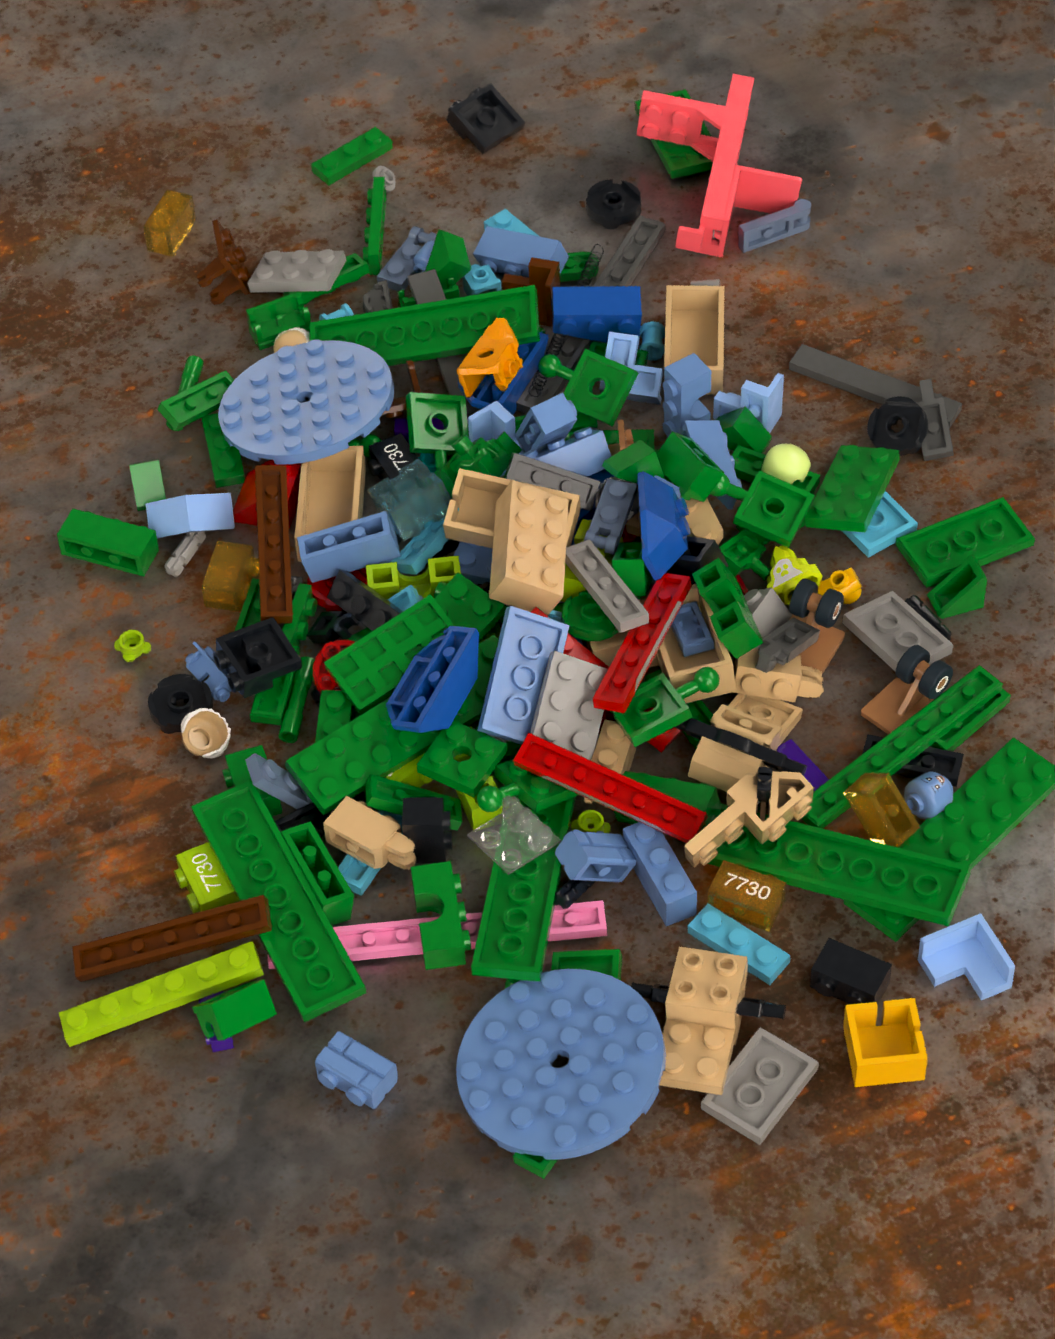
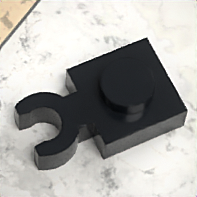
(331, 626)

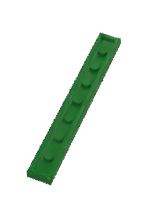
(905, 742)

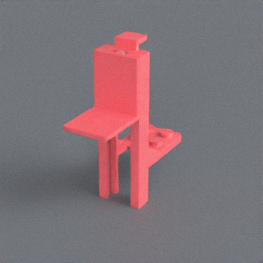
(729, 184)

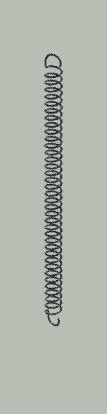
(579, 280)

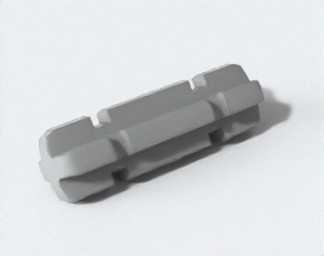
(184, 552)

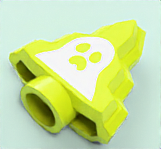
(789, 571)

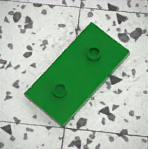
(984, 532)

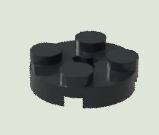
(612, 215)
(914, 421)
(165, 697)

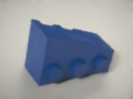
(596, 311)

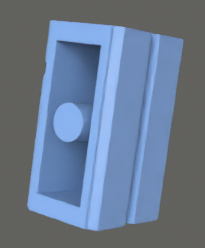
(595, 856)
(355, 1070)

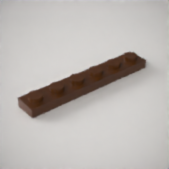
(273, 543)
(172, 938)

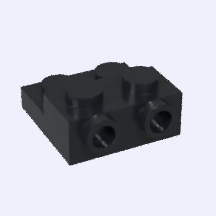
(484, 118)
(255, 657)

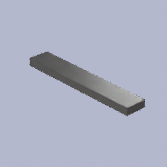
(425, 289)
(859, 379)

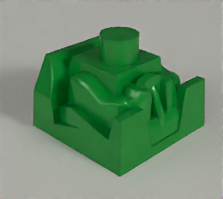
(480, 456)

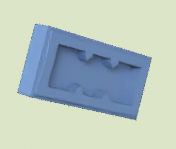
(692, 630)

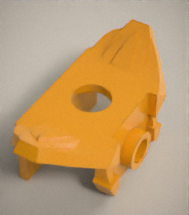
(502, 363)

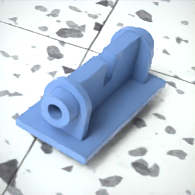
(201, 665)

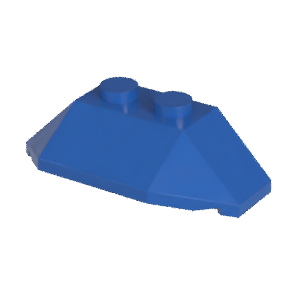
(488, 392)
(661, 524)
(436, 682)

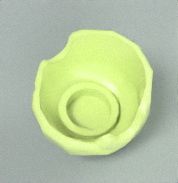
(786, 463)

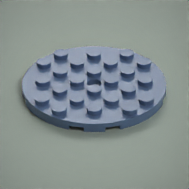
(267, 408)
(572, 1109)

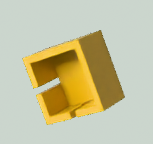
(885, 1052)

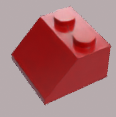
(245, 506)

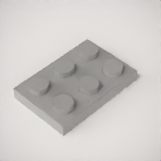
(297, 271)
(893, 627)
(566, 705)
(761, 1085)

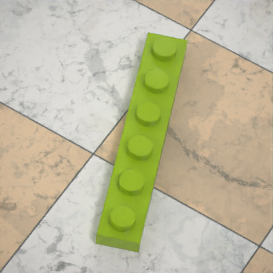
(161, 994)

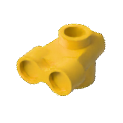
(844, 582)

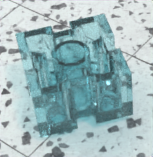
(411, 499)

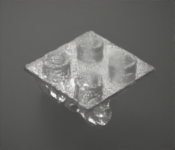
(514, 836)

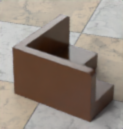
(544, 276)

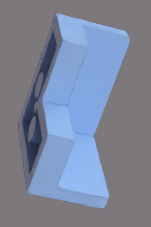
(623, 350)
(762, 401)
(491, 423)
(190, 514)
(969, 950)

